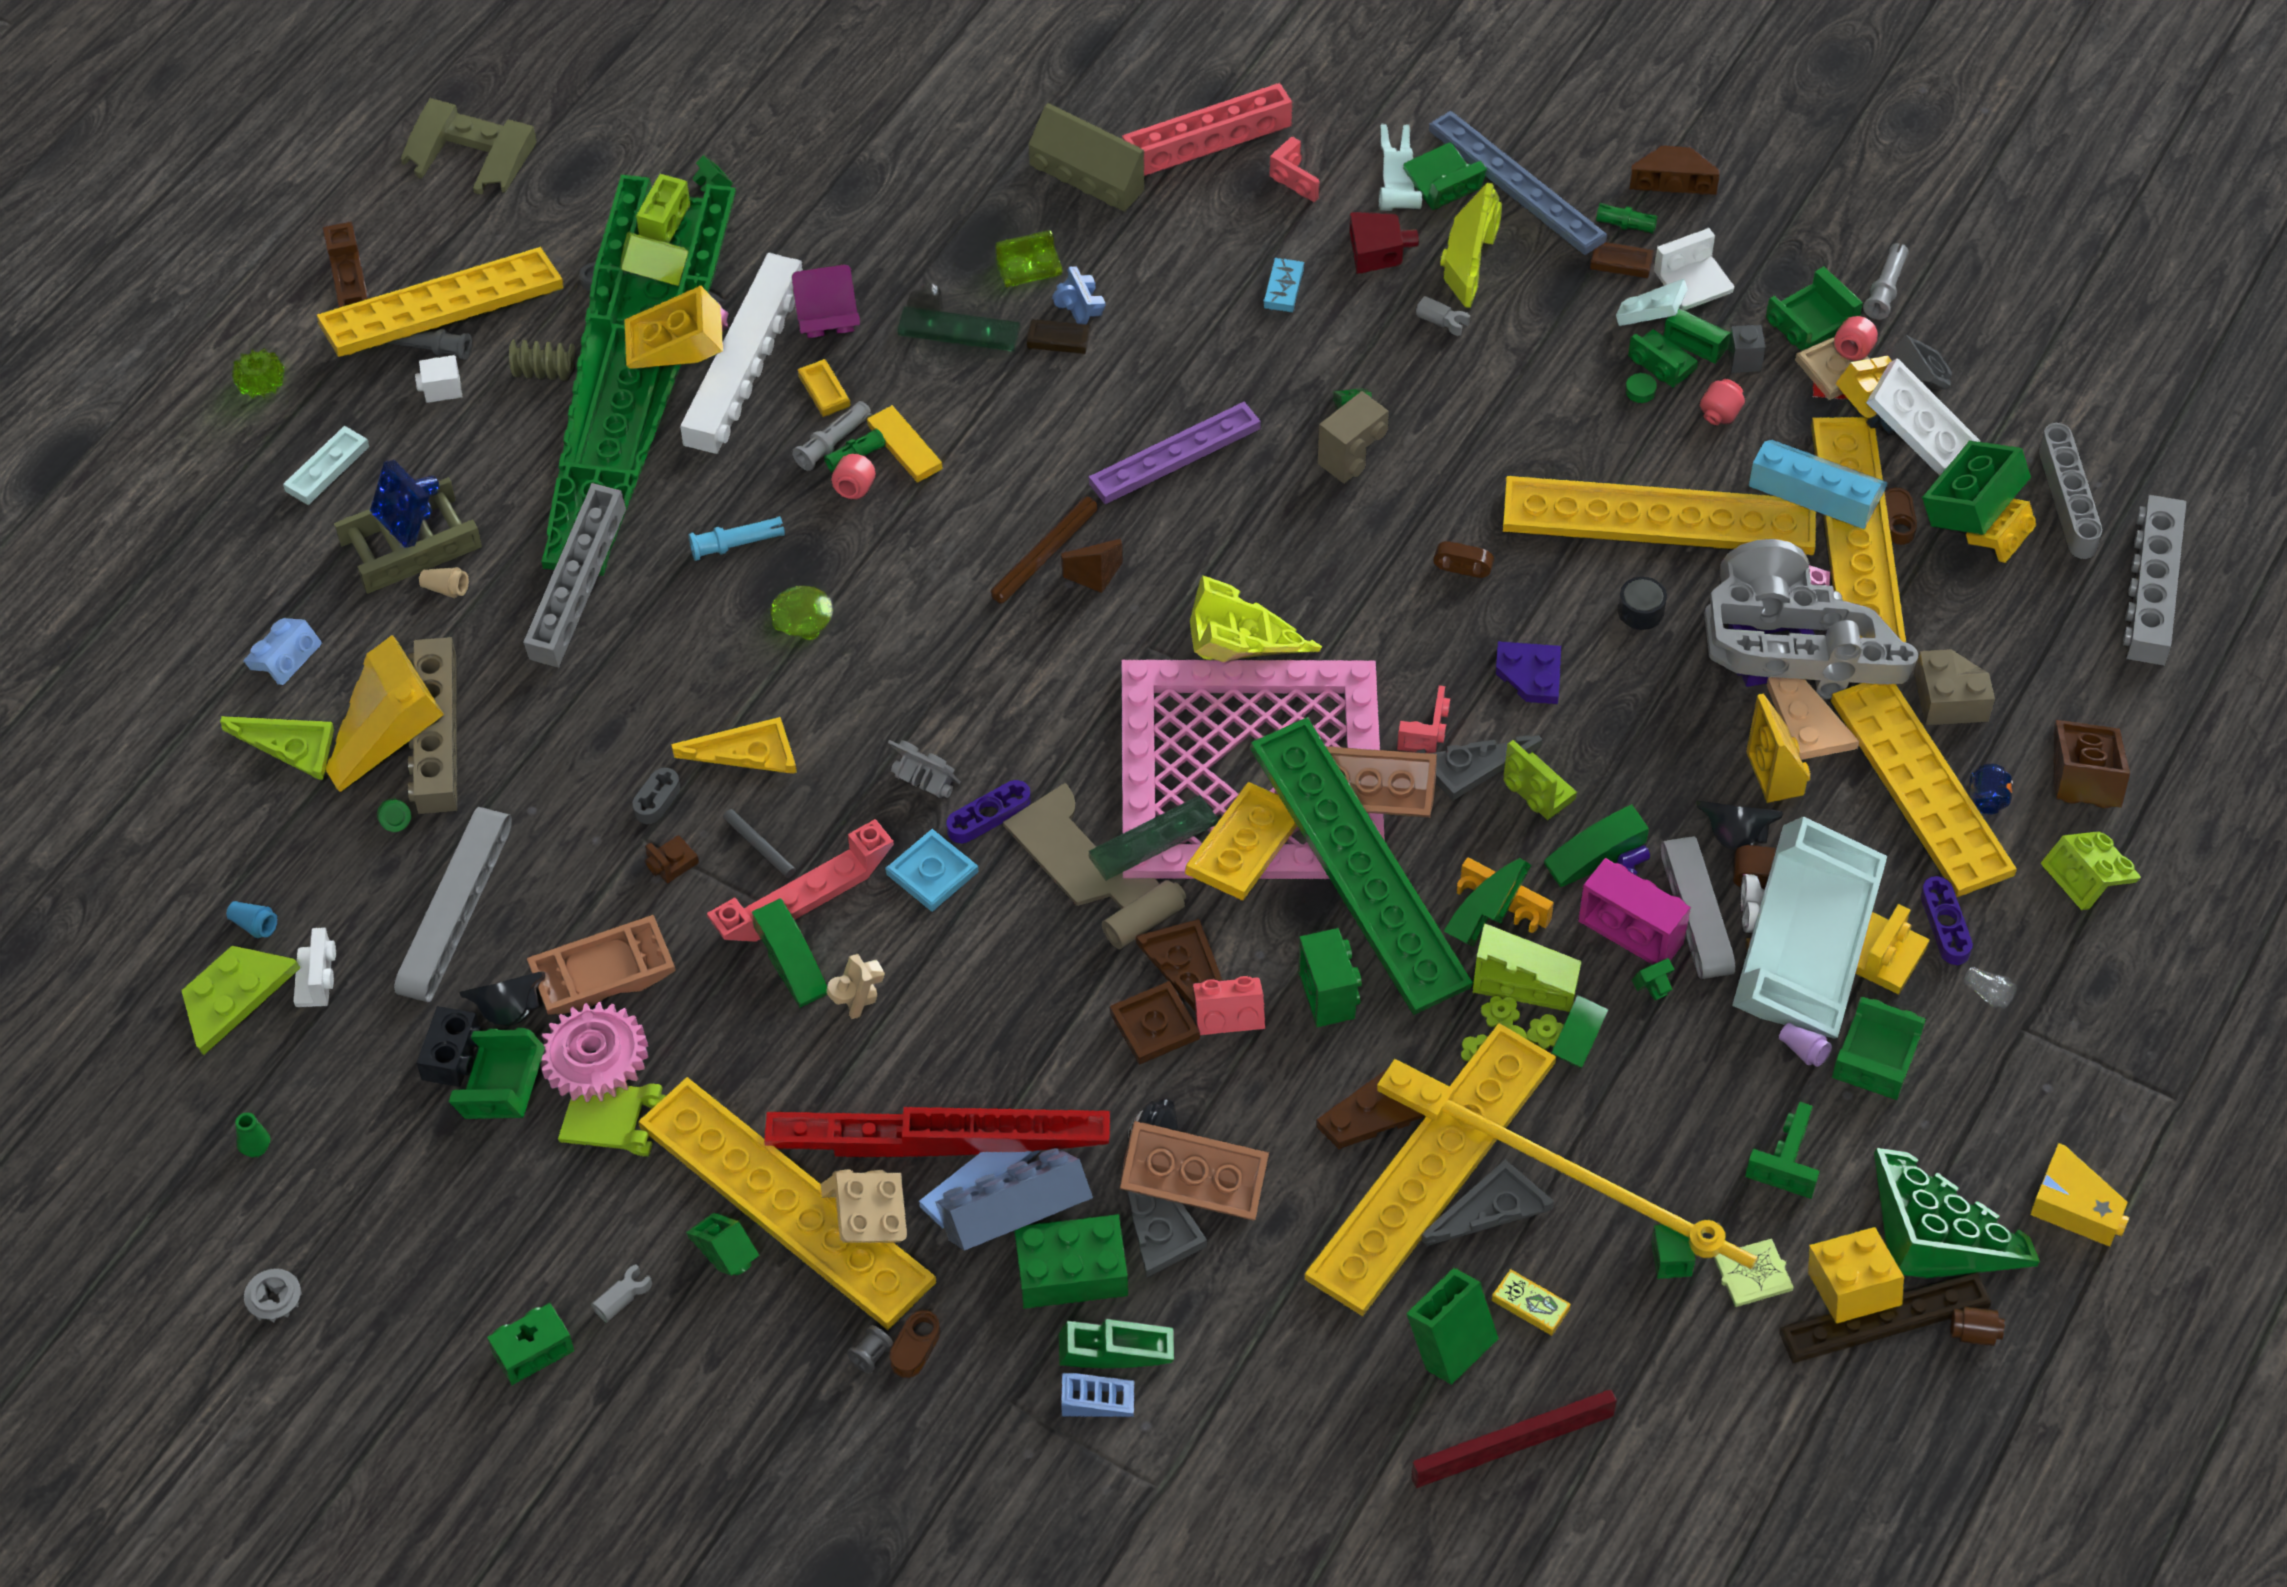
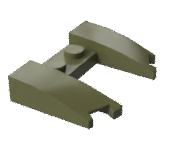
(440, 123)

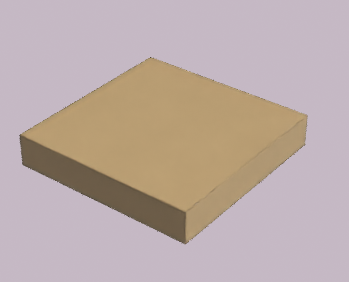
(1824, 366)

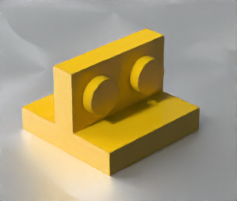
(1891, 950)

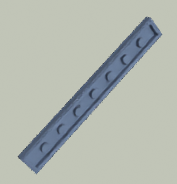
(1519, 183)

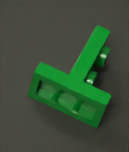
(1780, 1169)

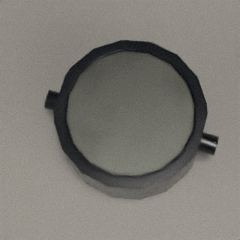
(1642, 603)

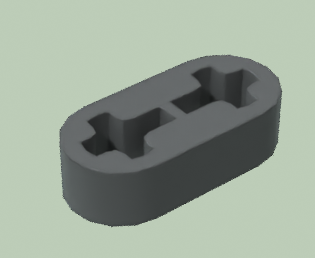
(651, 793)

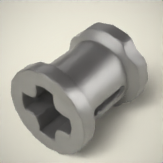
(870, 1349)

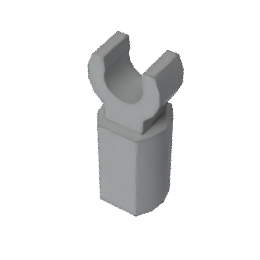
(1442, 315)
(620, 1294)

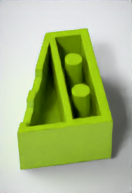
(1524, 971)

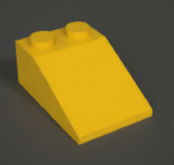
(675, 331)
(1775, 754)

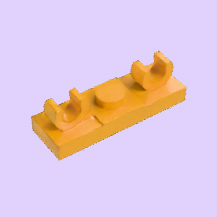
(1524, 905)

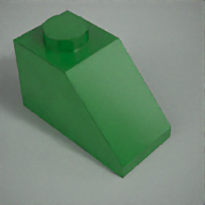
(724, 1244)

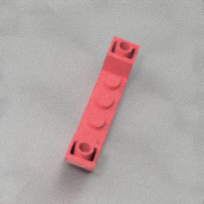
(866, 850)

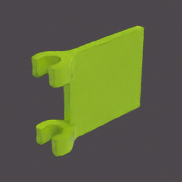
(611, 1121)

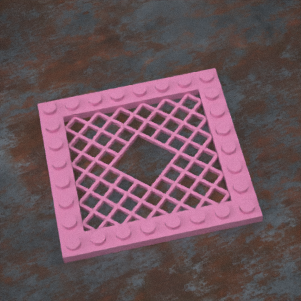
(1232, 677)

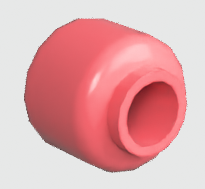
(1855, 338)
(1722, 402)
(853, 476)

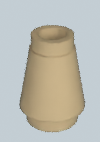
(445, 581)

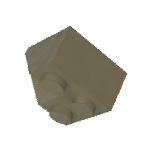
(1348, 433)
(1952, 688)

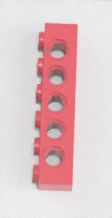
(1213, 128)

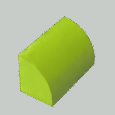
(653, 258)

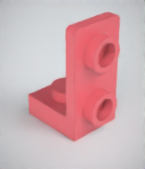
(1285, 170)
(1419, 736)

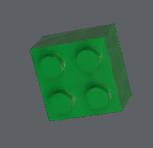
(1328, 977)

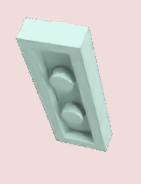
(326, 465)

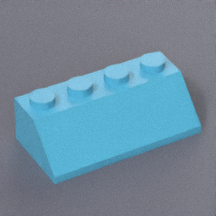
(1816, 483)

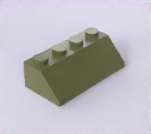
(1087, 157)

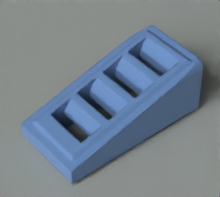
(1084, 1407)

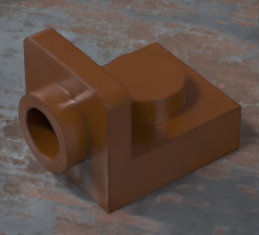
(670, 859)

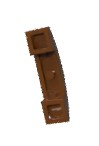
(345, 263)

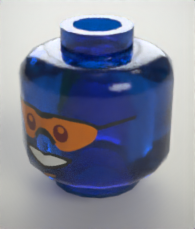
(1990, 788)

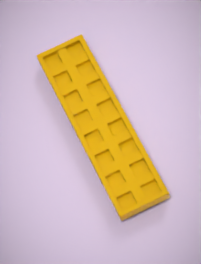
(439, 301)
(1924, 786)

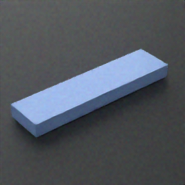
(981, 1165)

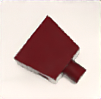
(1378, 241)

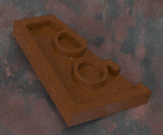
(1181, 956)
(1364, 1116)

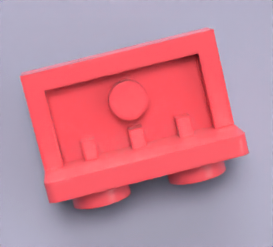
(1229, 1005)

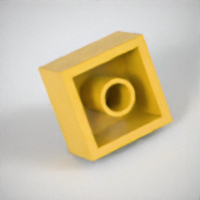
(1855, 1275)

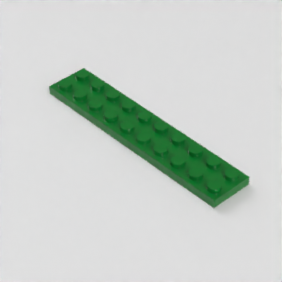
(1361, 866)

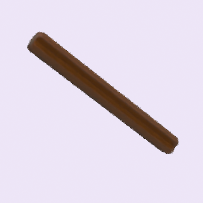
(1043, 550)

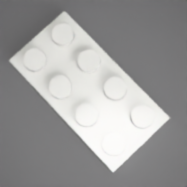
(1919, 417)

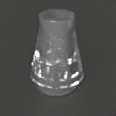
(1991, 987)

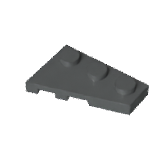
(1163, 1231)

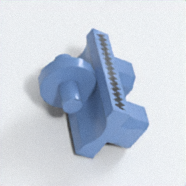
(1076, 296)

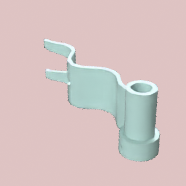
(1398, 187)

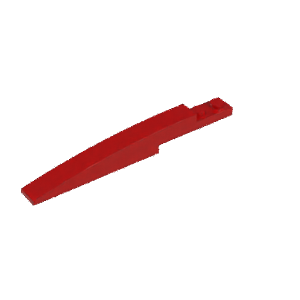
(937, 1131)

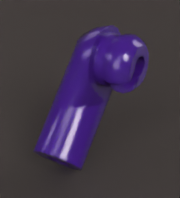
(1634, 857)

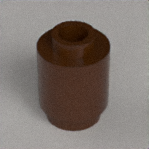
(1977, 1326)

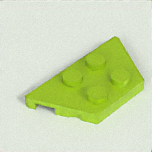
(231, 991)

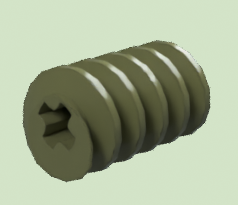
(541, 362)

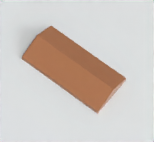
(1389, 779)
(1193, 1170)

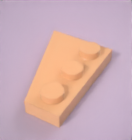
(1809, 718)

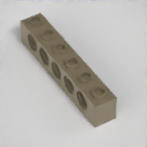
(436, 746)

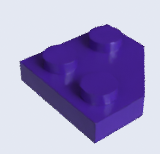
(1531, 670)

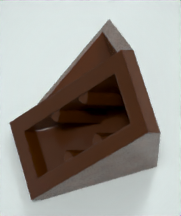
(1093, 564)

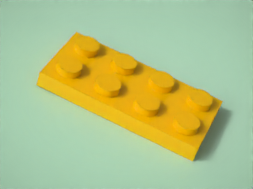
(1243, 842)

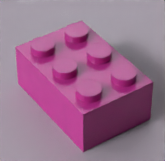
(1633, 913)

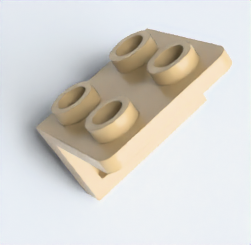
(868, 1206)

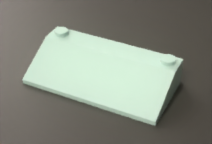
(1810, 928)

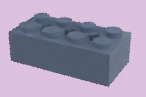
(1013, 1198)

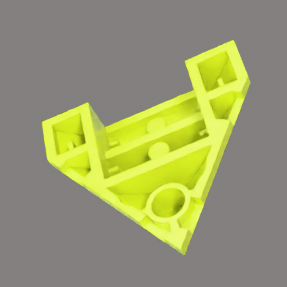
(1471, 228)
(1233, 629)

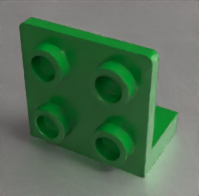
(1444, 175)

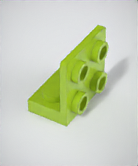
(1536, 782)
(2087, 866)

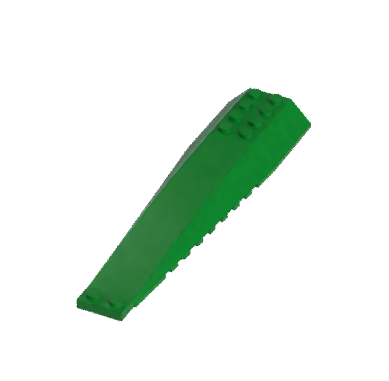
(617, 406)

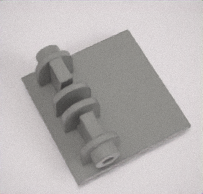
(928, 771)

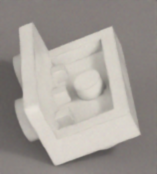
(315, 971)

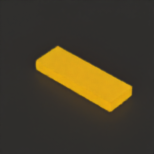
(905, 444)

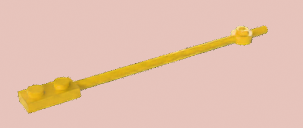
(1433, 1098)

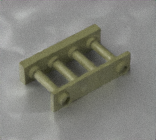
(408, 561)

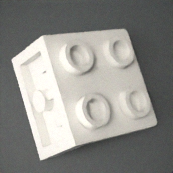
(1692, 260)

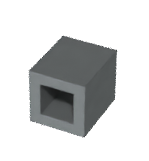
(1746, 348)

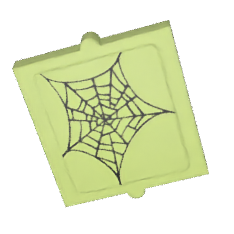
(1765, 1279)

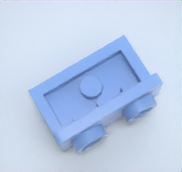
(283, 649)

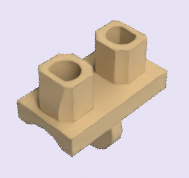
(856, 985)

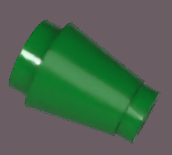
(251, 1136)

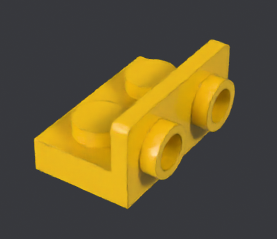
(2008, 530)

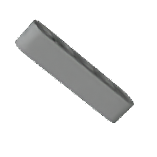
(2070, 491)
(1705, 925)

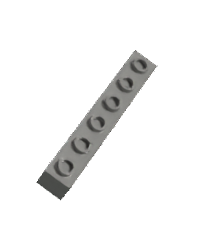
(575, 575)
(2155, 581)

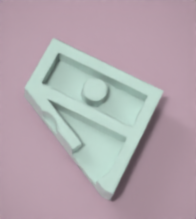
(1652, 305)

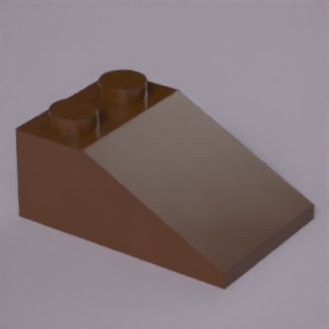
(2089, 764)

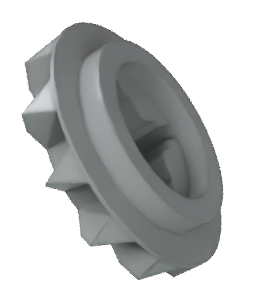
(279, 1282)

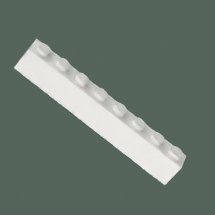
(742, 357)

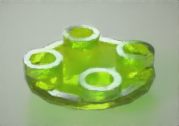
(801, 611)

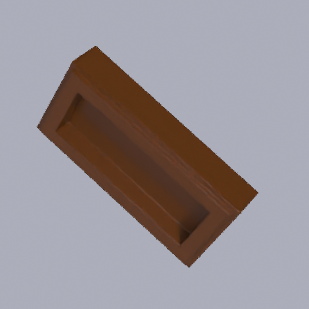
(1622, 259)

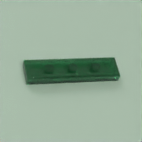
(958, 328)
(1152, 837)

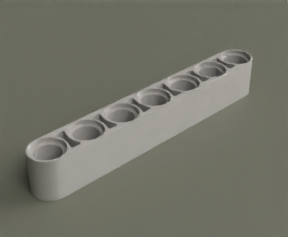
(453, 904)

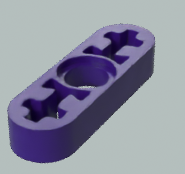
(983, 824)
(1942, 933)

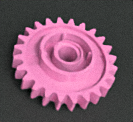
(618, 1047)

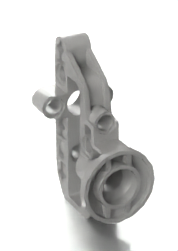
(1771, 589)

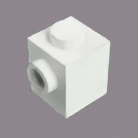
(439, 379)

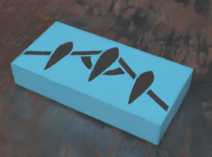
(1284, 285)

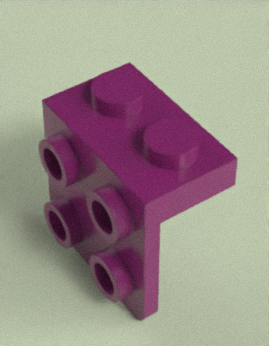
(825, 300)

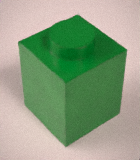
(1671, 1253)

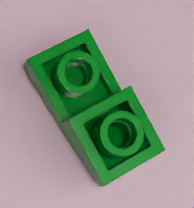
(1579, 1032)

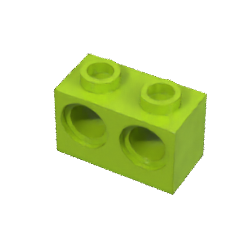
(663, 208)

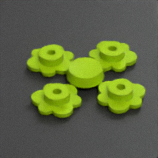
(1508, 1006)

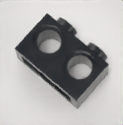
(443, 1045)

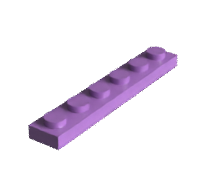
(1174, 452)

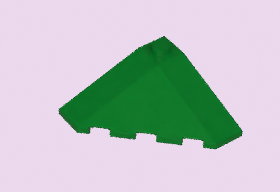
(1936, 1230)

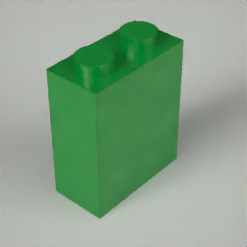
(1452, 1326)

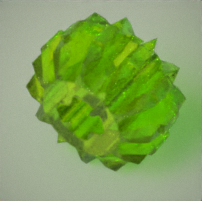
(258, 373)

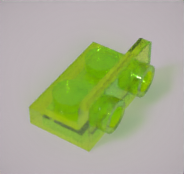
(1027, 258)

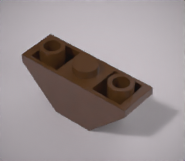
(1675, 171)

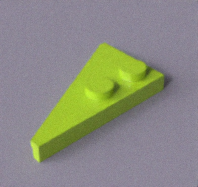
(291, 741)

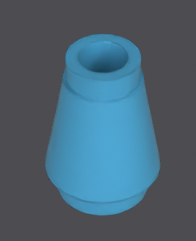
(254, 919)

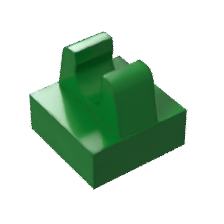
(711, 174)
(1655, 979)

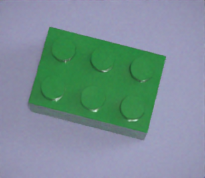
(1976, 487)
(1071, 1261)

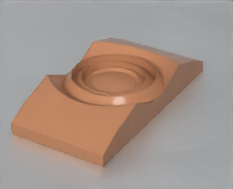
(602, 966)

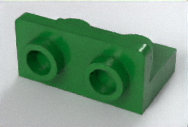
(1661, 357)

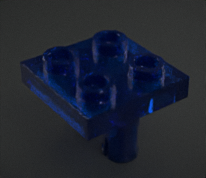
(402, 502)

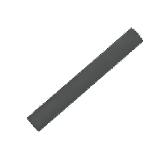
(759, 843)

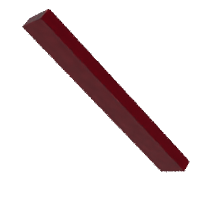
(1513, 1438)

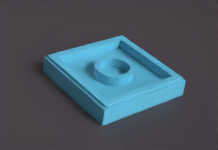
(932, 870)

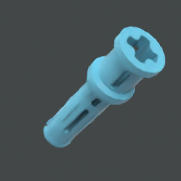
(720, 539)

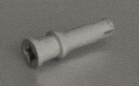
(1884, 289)
(823, 441)

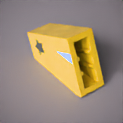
(2079, 1199)

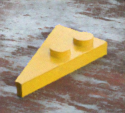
(749, 746)

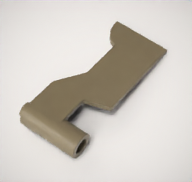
(1063, 854)

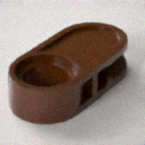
(1901, 511)
(911, 1350)

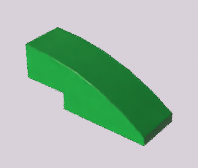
(1602, 840)
(1488, 901)
(789, 952)
(1115, 1345)

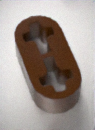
(1463, 559)

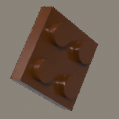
(1154, 1022)

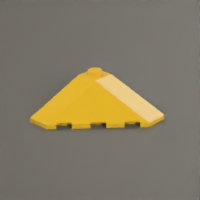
(383, 714)

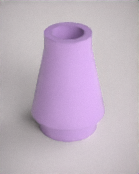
(1806, 1044)

